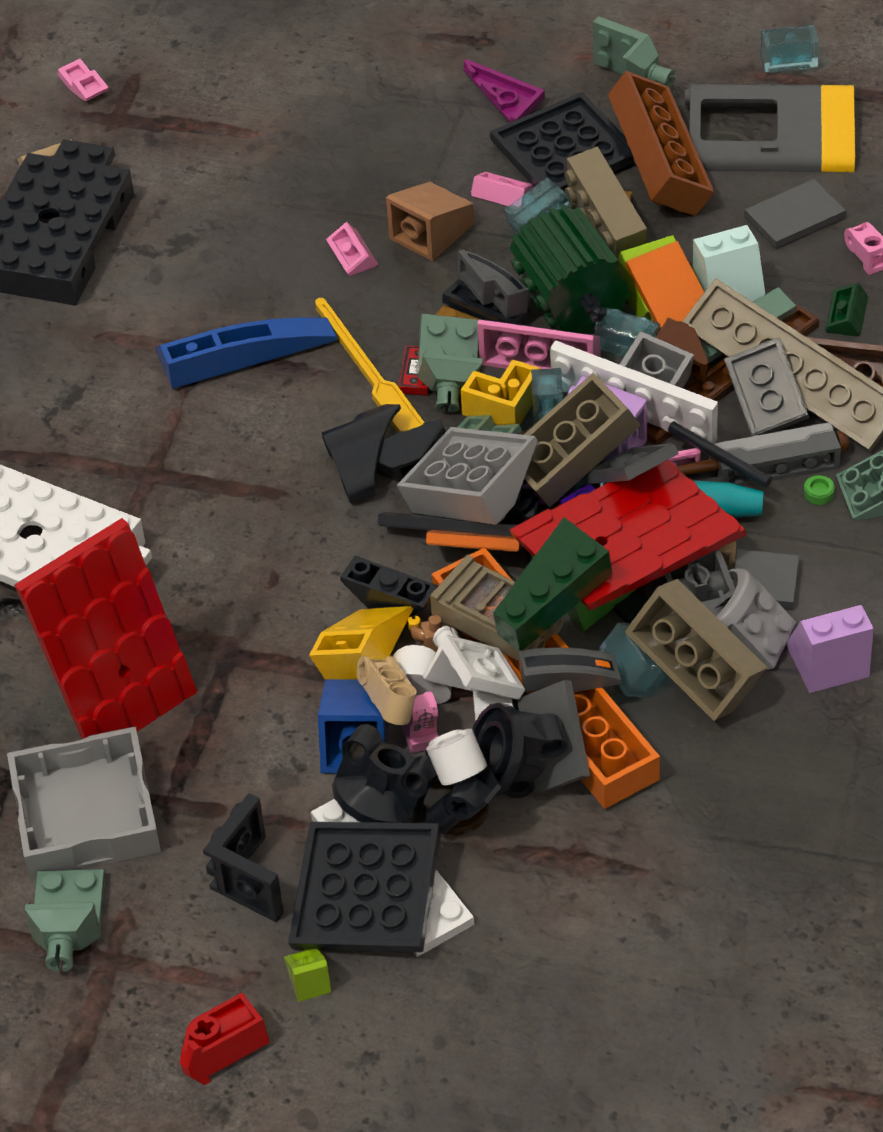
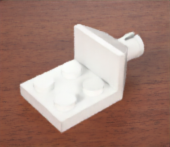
(471, 666)

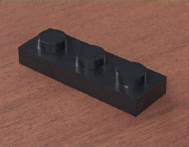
(463, 299)

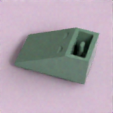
(864, 487)

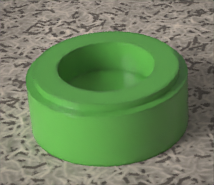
(819, 490)

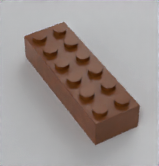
(660, 144)

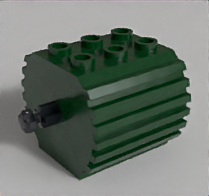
(568, 270)

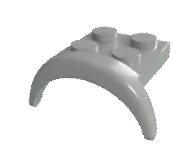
(757, 618)

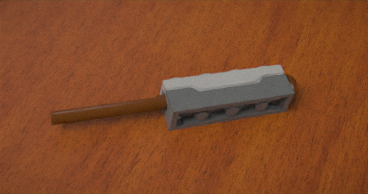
(778, 454)

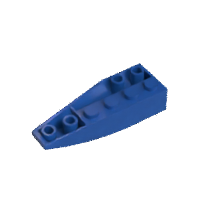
(239, 347)

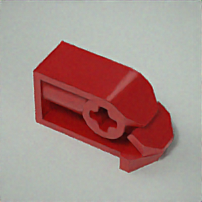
(221, 1038)

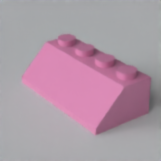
(506, 342)

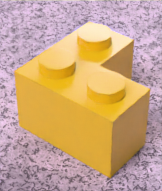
(502, 398)

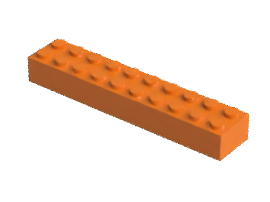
(615, 750)

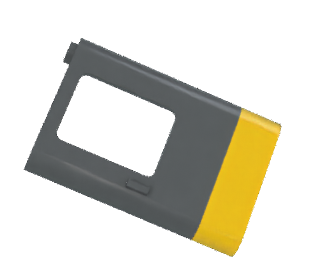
(812, 127)

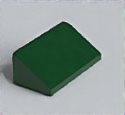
(847, 310)

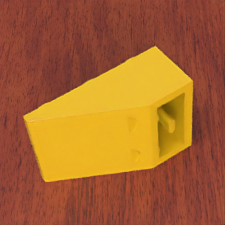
(363, 633)

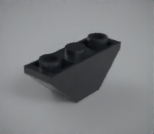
(406, 448)
(385, 587)

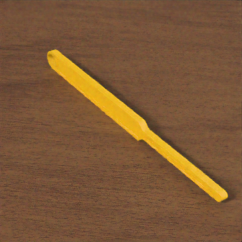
(383, 391)

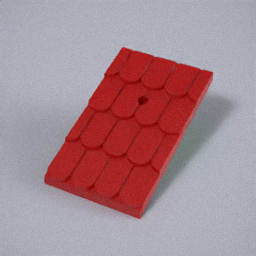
(644, 524)
(106, 634)

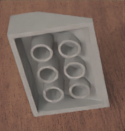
(469, 475)

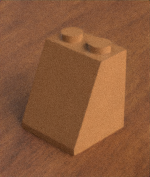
(428, 218)

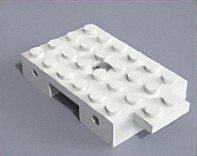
(62, 515)

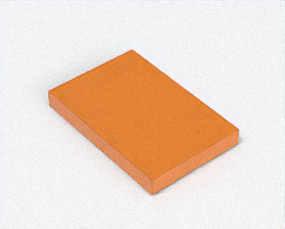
(665, 282)
(472, 540)

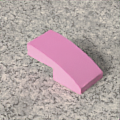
(82, 81)

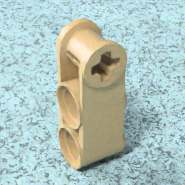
(387, 688)

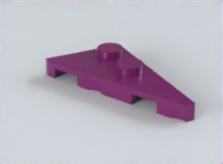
(509, 95)

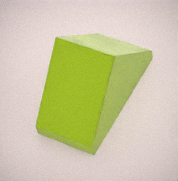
(308, 974)

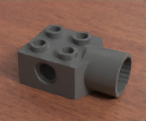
(706, 580)

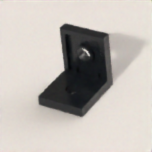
(230, 863)

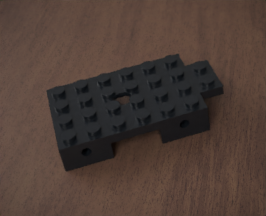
(80, 199)

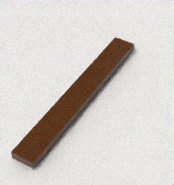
(718, 378)

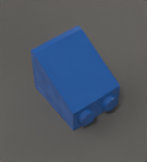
(341, 711)

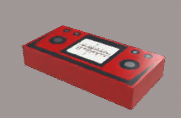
(409, 382)

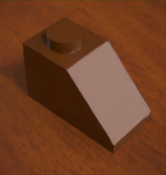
(686, 338)

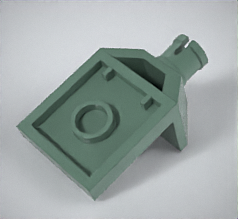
(629, 50)
(447, 356)
(66, 913)

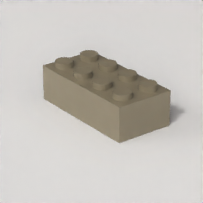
(603, 201)
(576, 438)
(695, 649)

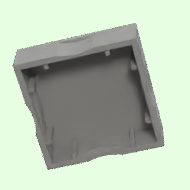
(83, 802)

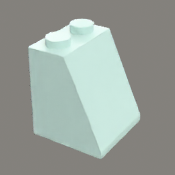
(732, 259)

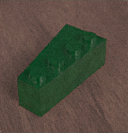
(551, 585)

